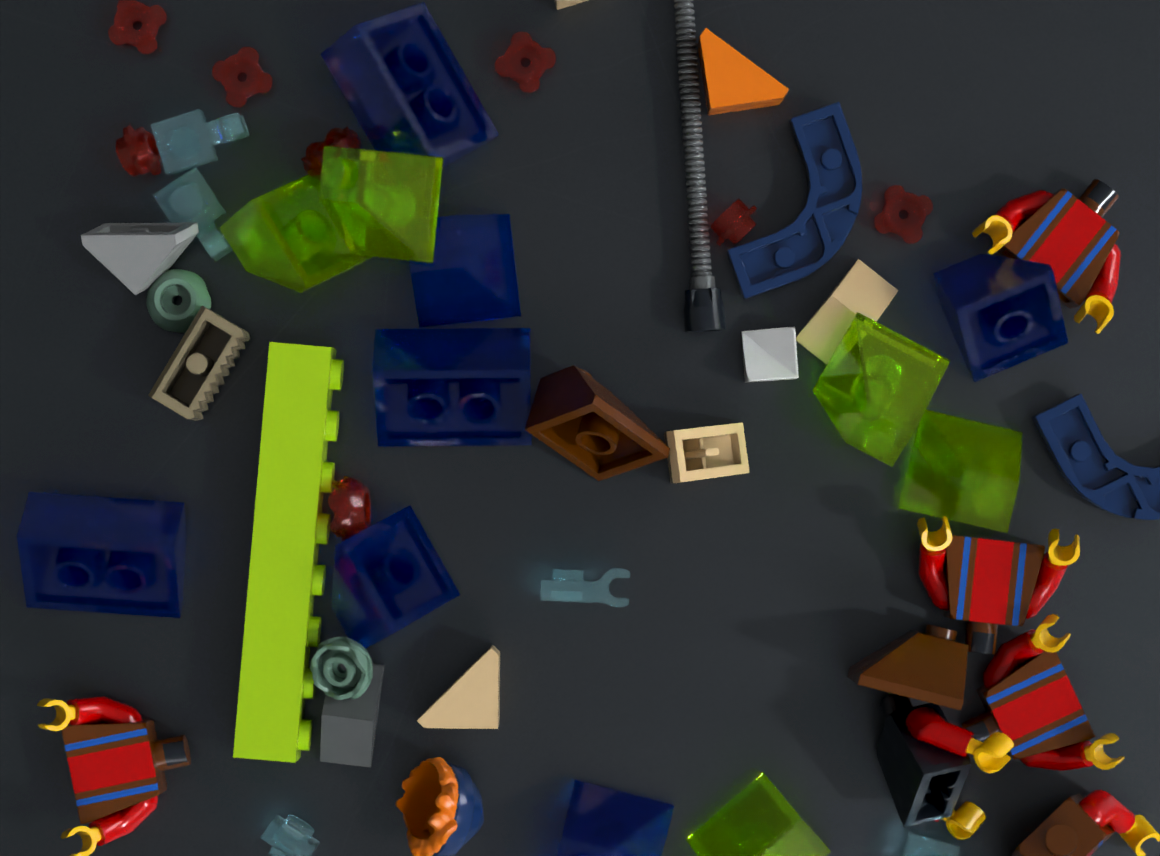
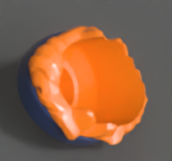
(440, 808)

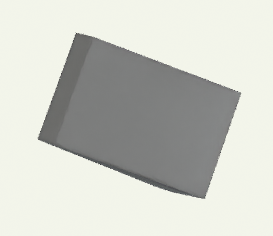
(139, 250)

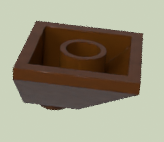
(591, 425)
(918, 667)

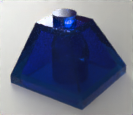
(470, 272)
(1001, 311)
(387, 578)
(613, 823)

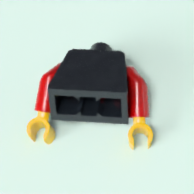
(929, 763)

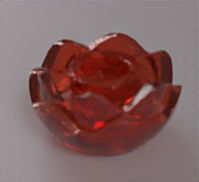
(335, 138)
(350, 506)

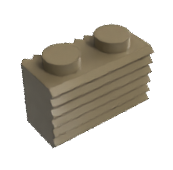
(199, 364)

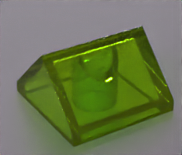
(757, 824)

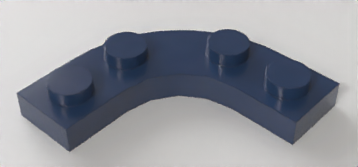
(828, 212)
(1093, 466)

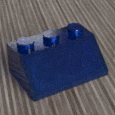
(409, 87)
(452, 386)
(103, 554)

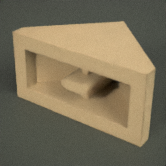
(858, 292)
(706, 452)
(471, 699)

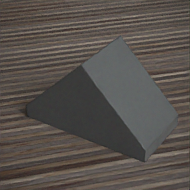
(351, 725)

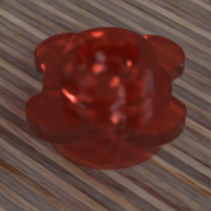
(144, 38)
(524, 47)
(228, 72)
(138, 152)
(917, 210)
(734, 223)

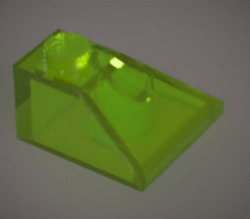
(383, 201)
(290, 237)
(878, 387)
(963, 471)

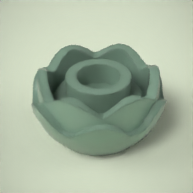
(168, 286)
(332, 678)

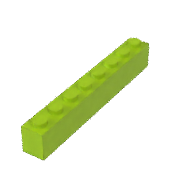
(286, 551)

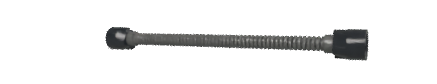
(703, 302)

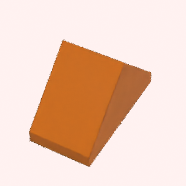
(733, 80)

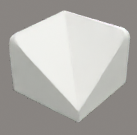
(769, 354)

